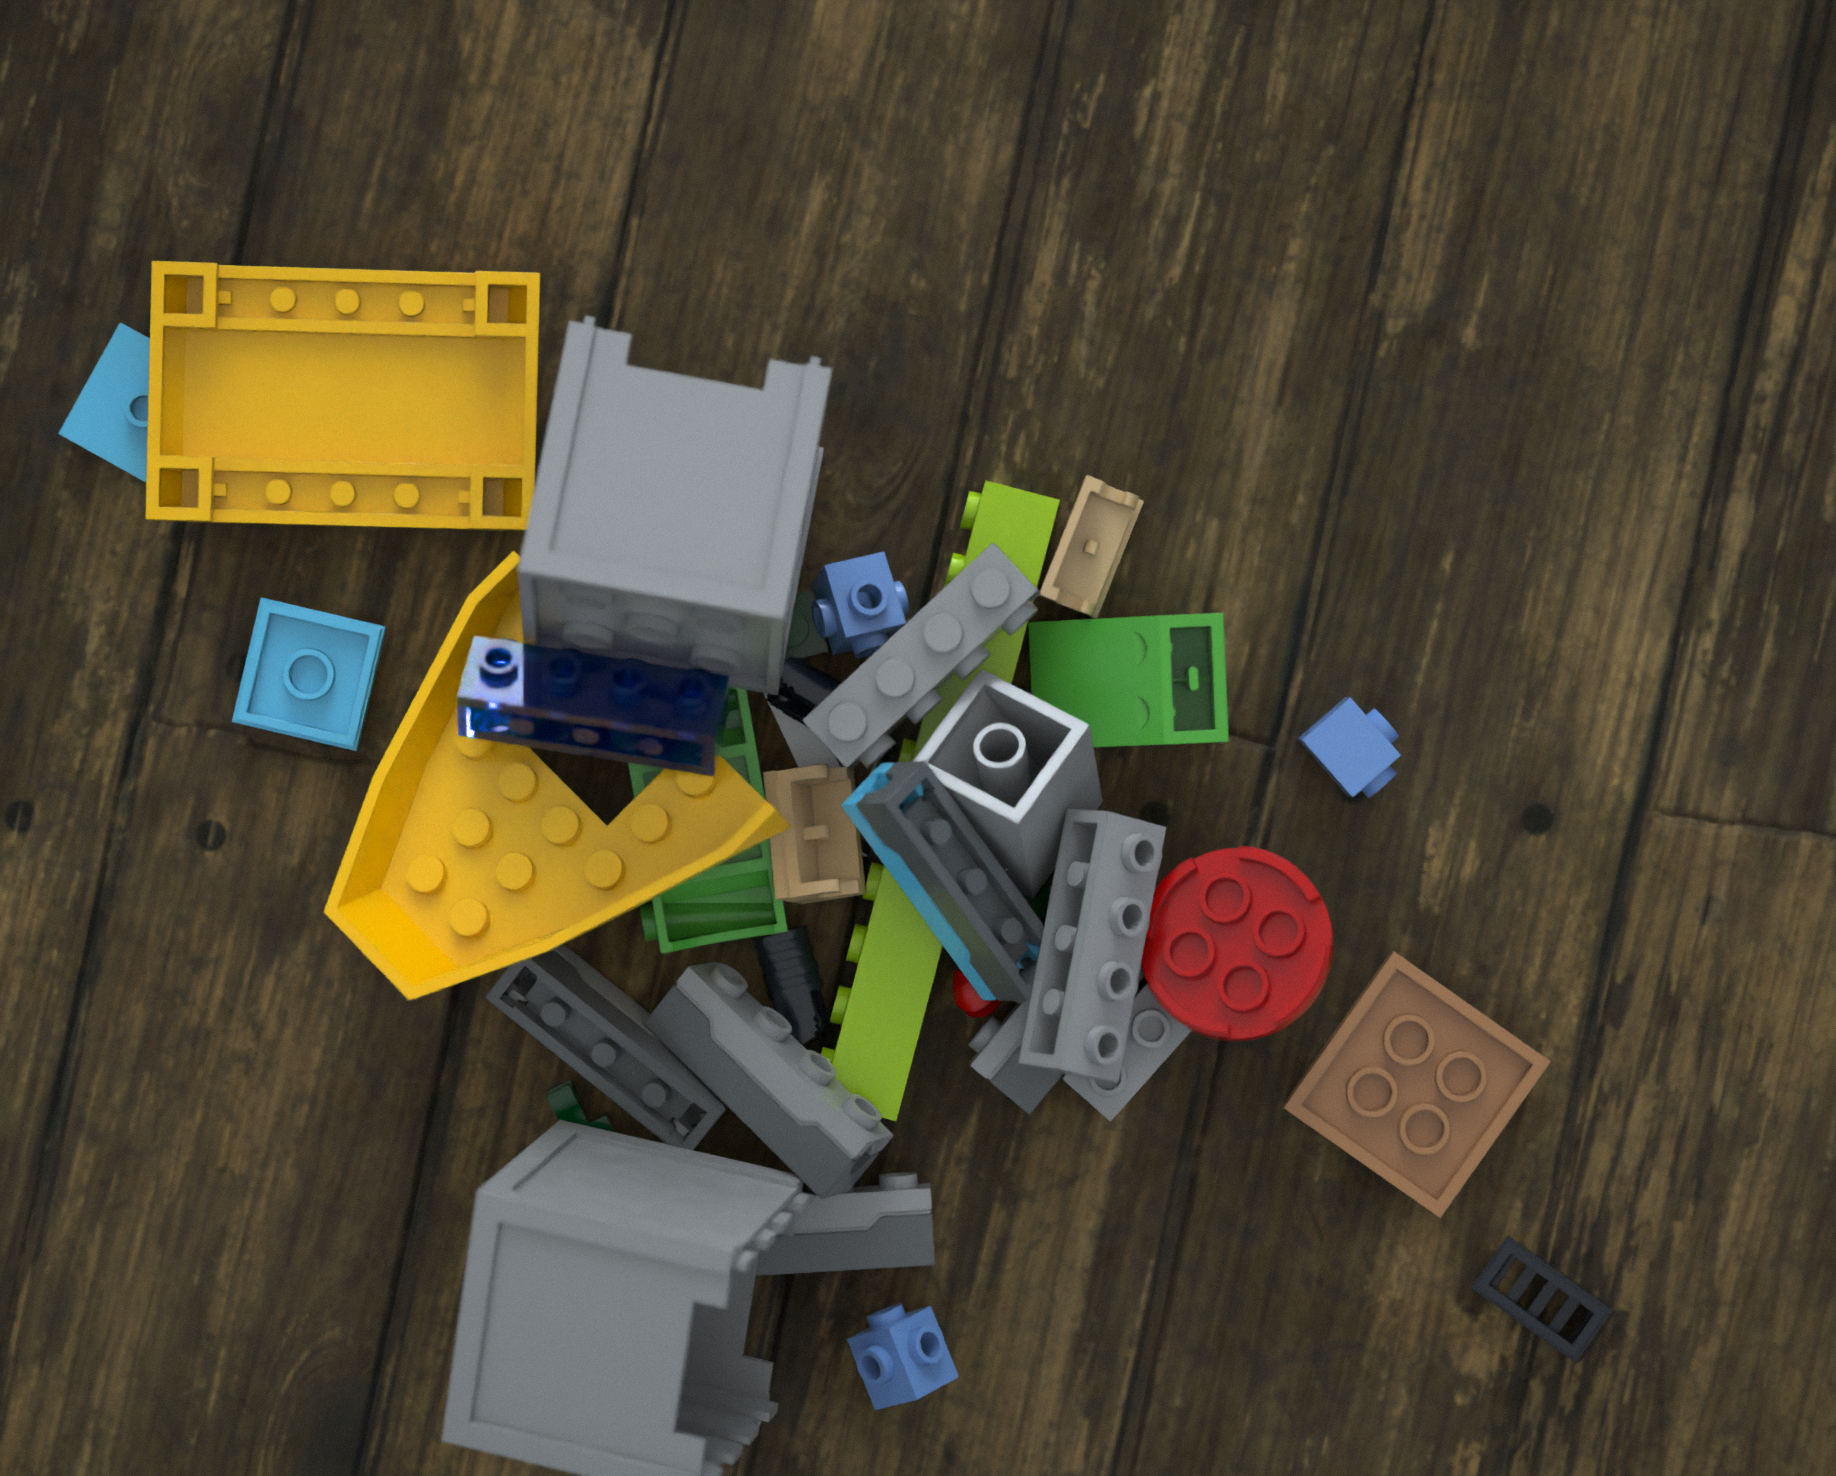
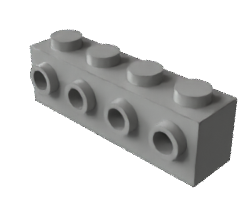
(923, 655)
(1092, 944)

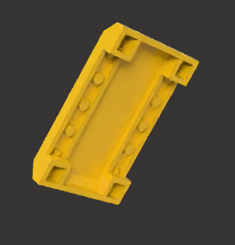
(342, 396)

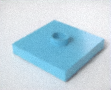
(113, 405)
(309, 674)

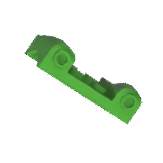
(735, 896)

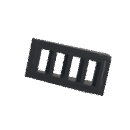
(1589, 1330)

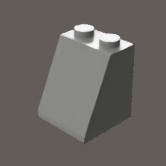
(1015, 773)

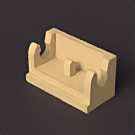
(1091, 547)
(823, 848)

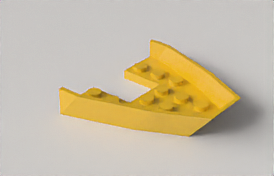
(489, 857)

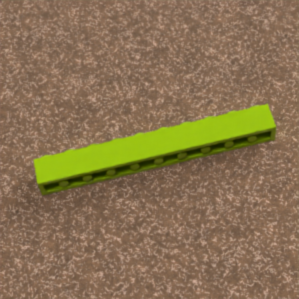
(898, 948)

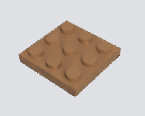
(1416, 1084)

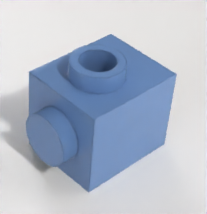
(1353, 748)

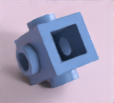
(858, 604)
(902, 1355)

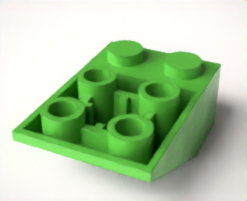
(1135, 676)

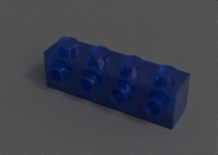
(593, 705)

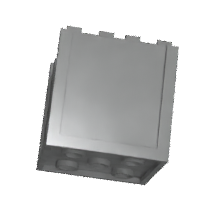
(672, 512)
(616, 1306)

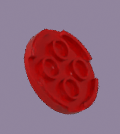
(1237, 944)

